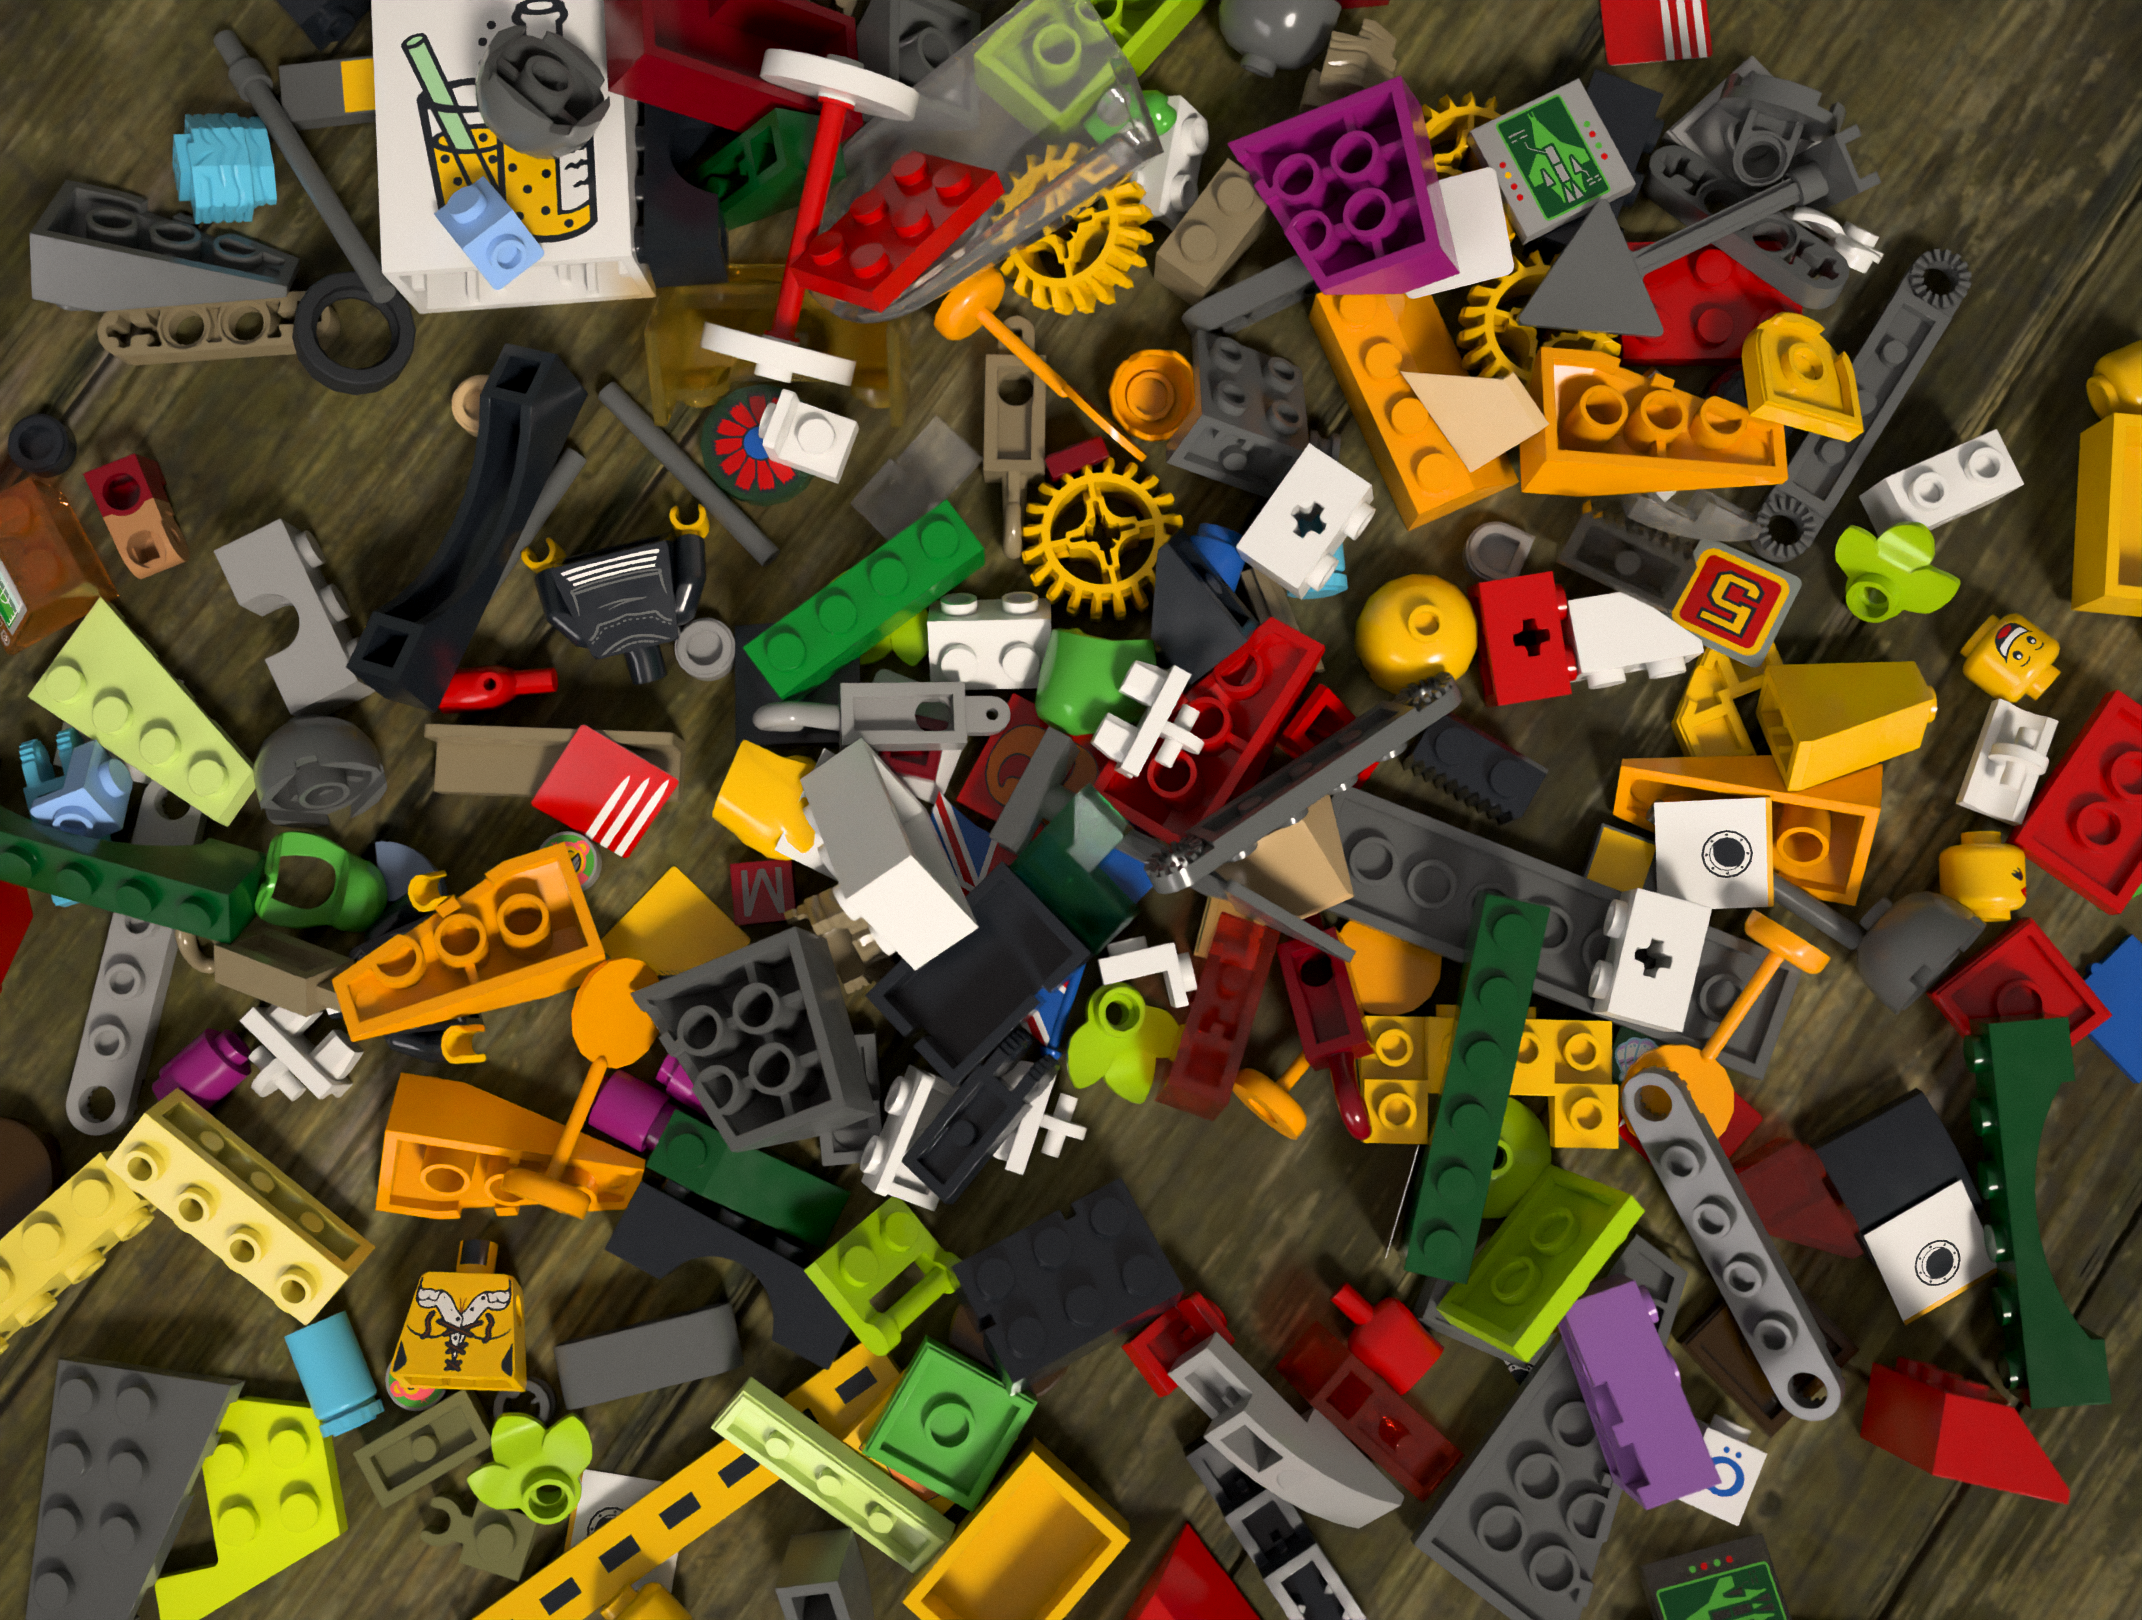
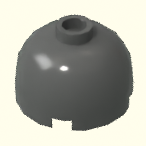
(1278, 32)
(539, 93)
(316, 769)
(1912, 944)

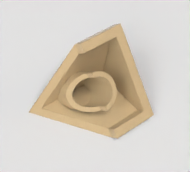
(1478, 413)
(1298, 864)

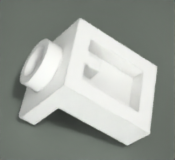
(807, 437)

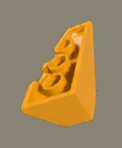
(1638, 433)
(1816, 832)

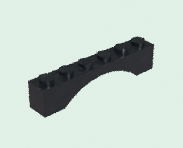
(424, 631)

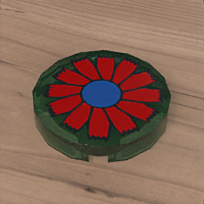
(736, 453)

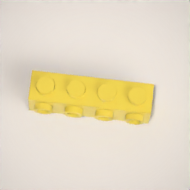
(239, 1205)
(65, 1242)

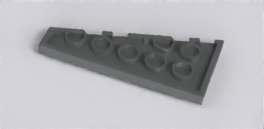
(118, 1482)
(1536, 1489)

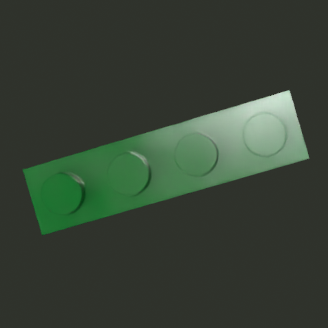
(867, 603)

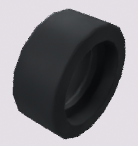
(330, 373)

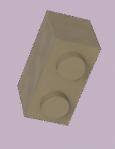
(1212, 236)

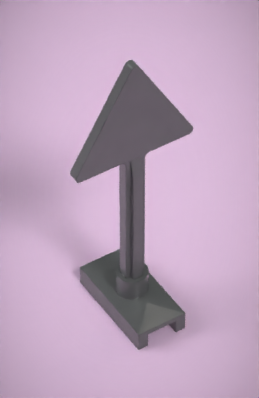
(1600, 282)
(1042, 796)

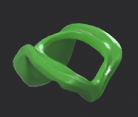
(358, 891)

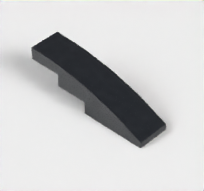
(1275, 1540)

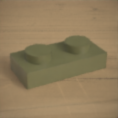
(425, 1447)

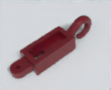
(1330, 1024)

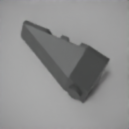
(112, 254)

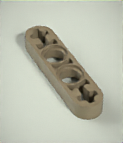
(219, 333)

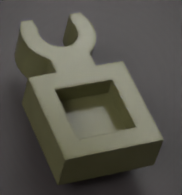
(492, 1538)

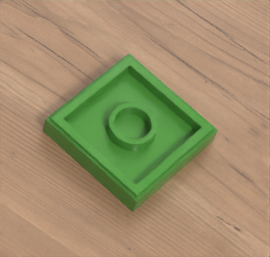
(948, 1424)

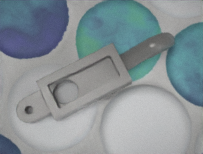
(886, 715)

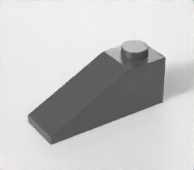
(824, 1578)

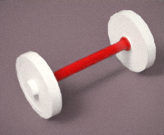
(840, 87)

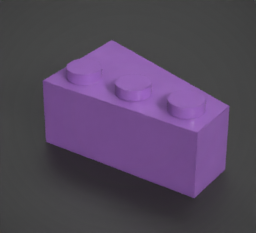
(1635, 1394)

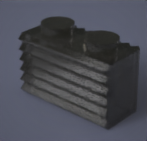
(1626, 555)

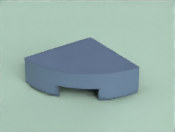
(400, 865)

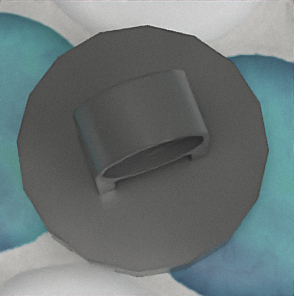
(1776, 116)

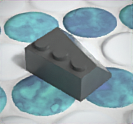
(764, 1041)

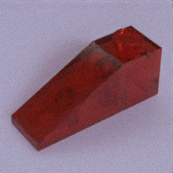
(1218, 1018)
(1369, 1411)

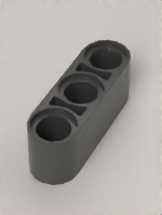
(648, 1355)

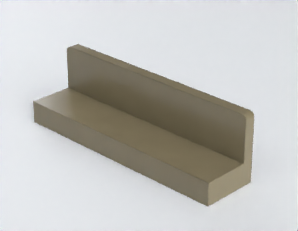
(520, 758)

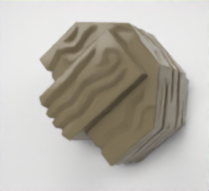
(1351, 65)
(851, 945)

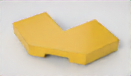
(1706, 716)

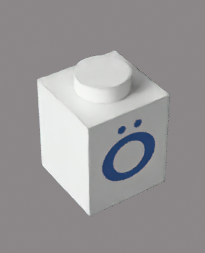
(1737, 1466)

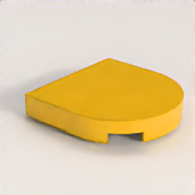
(1800, 378)

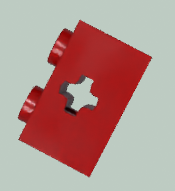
(1516, 672)

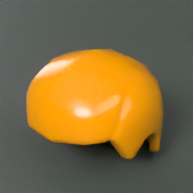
(1152, 393)

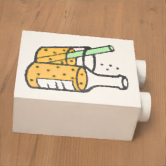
(437, 143)

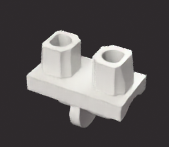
(1159, 693)
(2007, 762)
(319, 1068)
(1019, 1143)

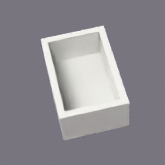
(885, 856)

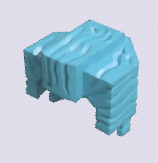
(223, 167)

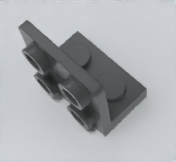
(1244, 418)

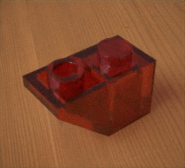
(1792, 1199)

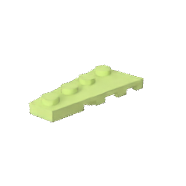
(135, 708)

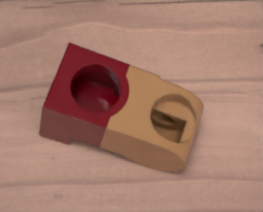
(138, 514)

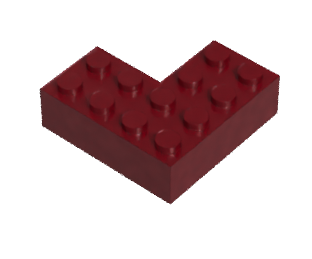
(710, 55)

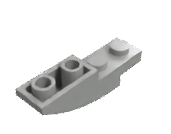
(1285, 1452)

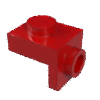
(1171, 1335)

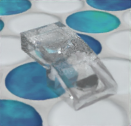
(917, 479)
(1703, 518)

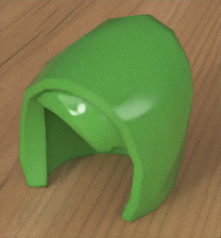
(1083, 680)

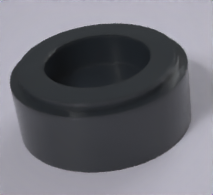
(42, 445)

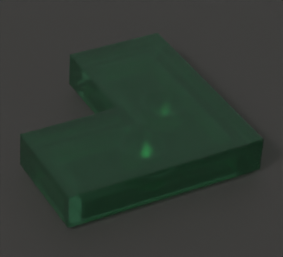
(1066, 873)

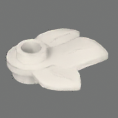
(1850, 241)

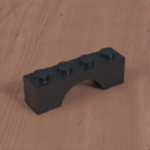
(683, 226)
(671, 1227)

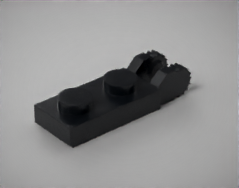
(978, 1119)

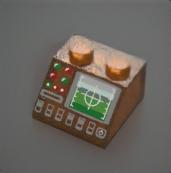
(45, 566)

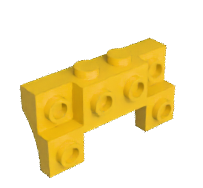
(1555, 1059)

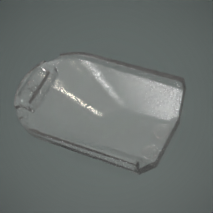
(1036, 101)

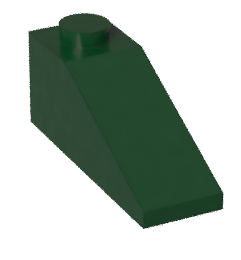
(763, 167)
(750, 1181)

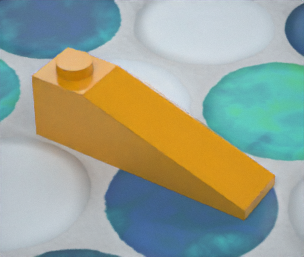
(493, 947)
(456, 1143)

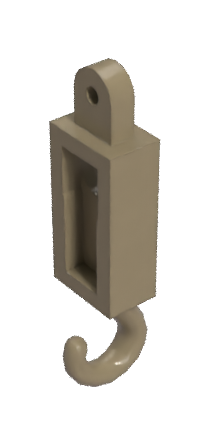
(1014, 435)
(272, 968)

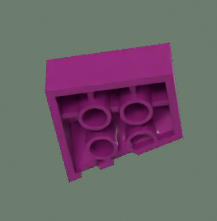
(1356, 192)

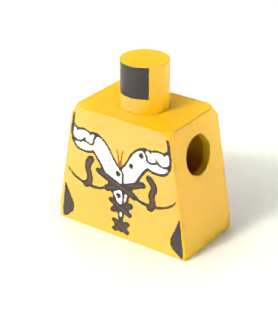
(464, 1327)

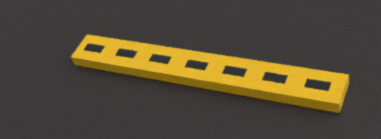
(686, 1503)

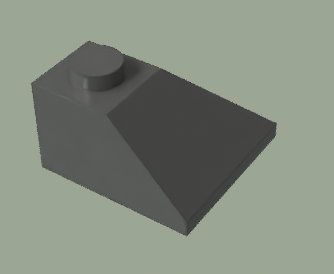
(912, 37)

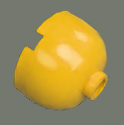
(1415, 631)

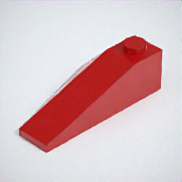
(1239, 720)

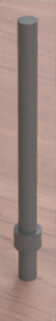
(256, 87)

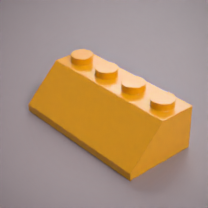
(1367, 347)

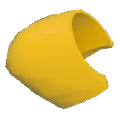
(762, 800)

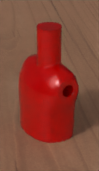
(494, 687)
(1388, 1338)

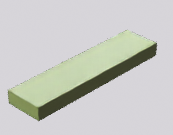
(833, 1476)

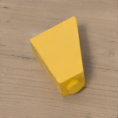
(1841, 717)

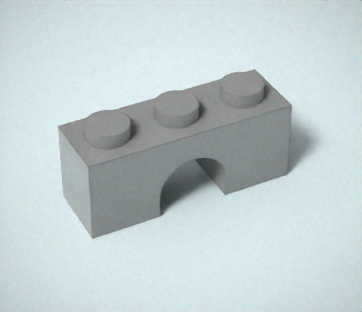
(281, 569)

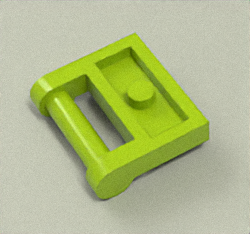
(870, 1260)

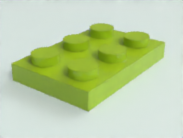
(1540, 1261)

